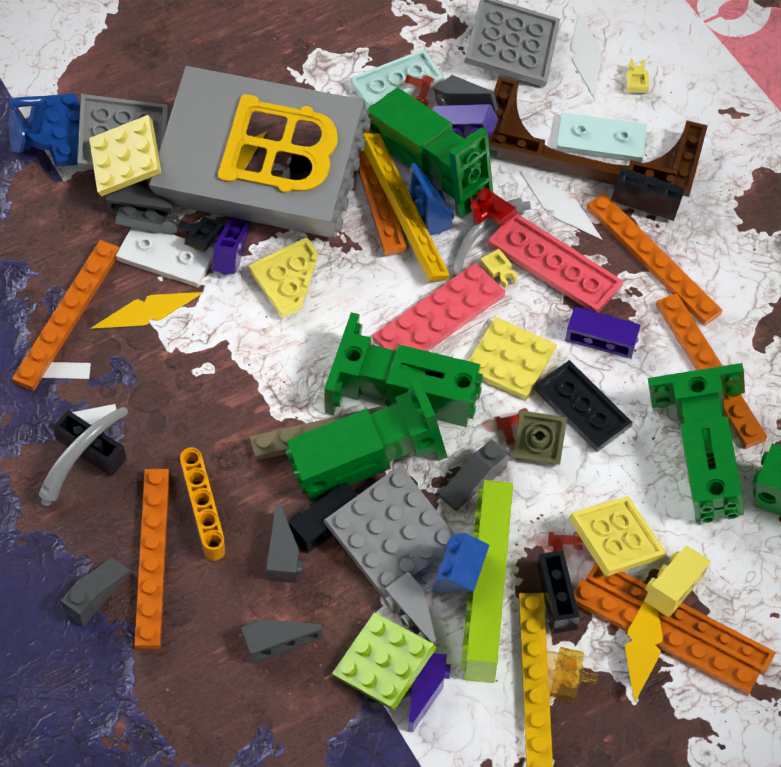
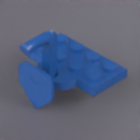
(50, 126)

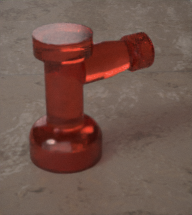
(423, 84)
(505, 425)
(558, 540)

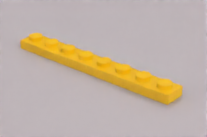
(405, 208)
(535, 680)

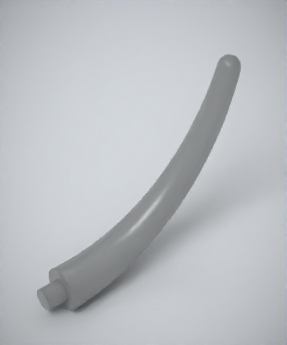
(476, 230)
(55, 478)

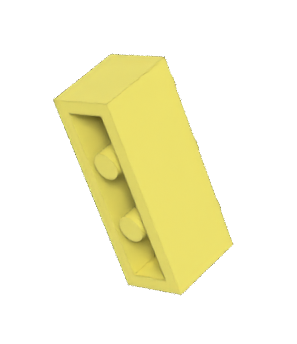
(676, 580)

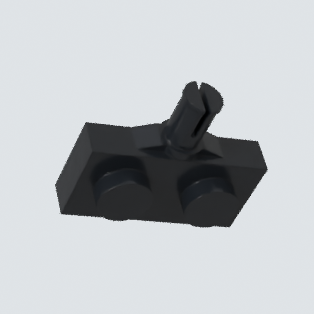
(202, 233)

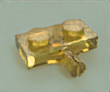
(570, 674)

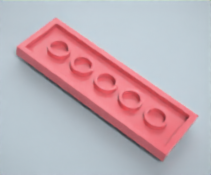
(556, 263)
(442, 311)

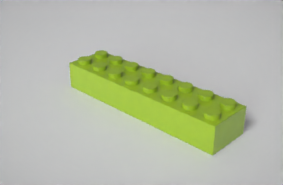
(486, 602)

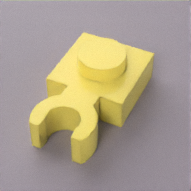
(637, 78)
(498, 266)

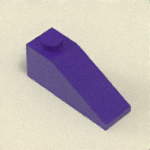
(230, 246)
(427, 688)

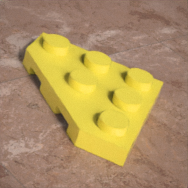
(286, 275)

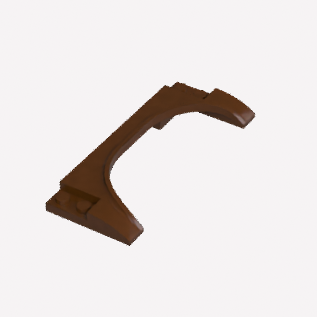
(516, 144)

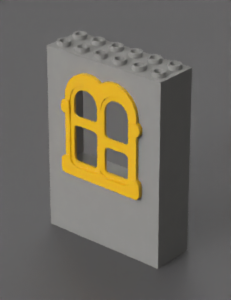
(211, 128)

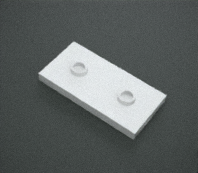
(165, 256)

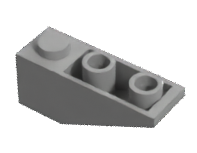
(411, 605)

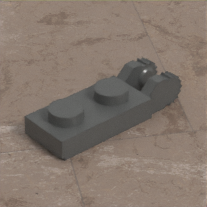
(147, 220)

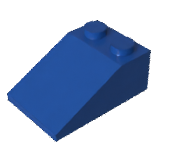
(429, 202)
(460, 564)

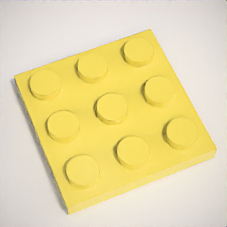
(125, 155)
(512, 358)
(617, 536)

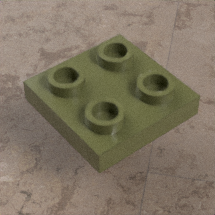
(540, 437)

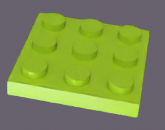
(384, 661)

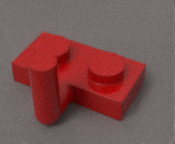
(490, 205)

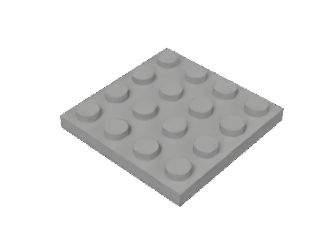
(512, 41)
(106, 113)
(390, 530)

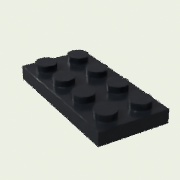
(584, 405)

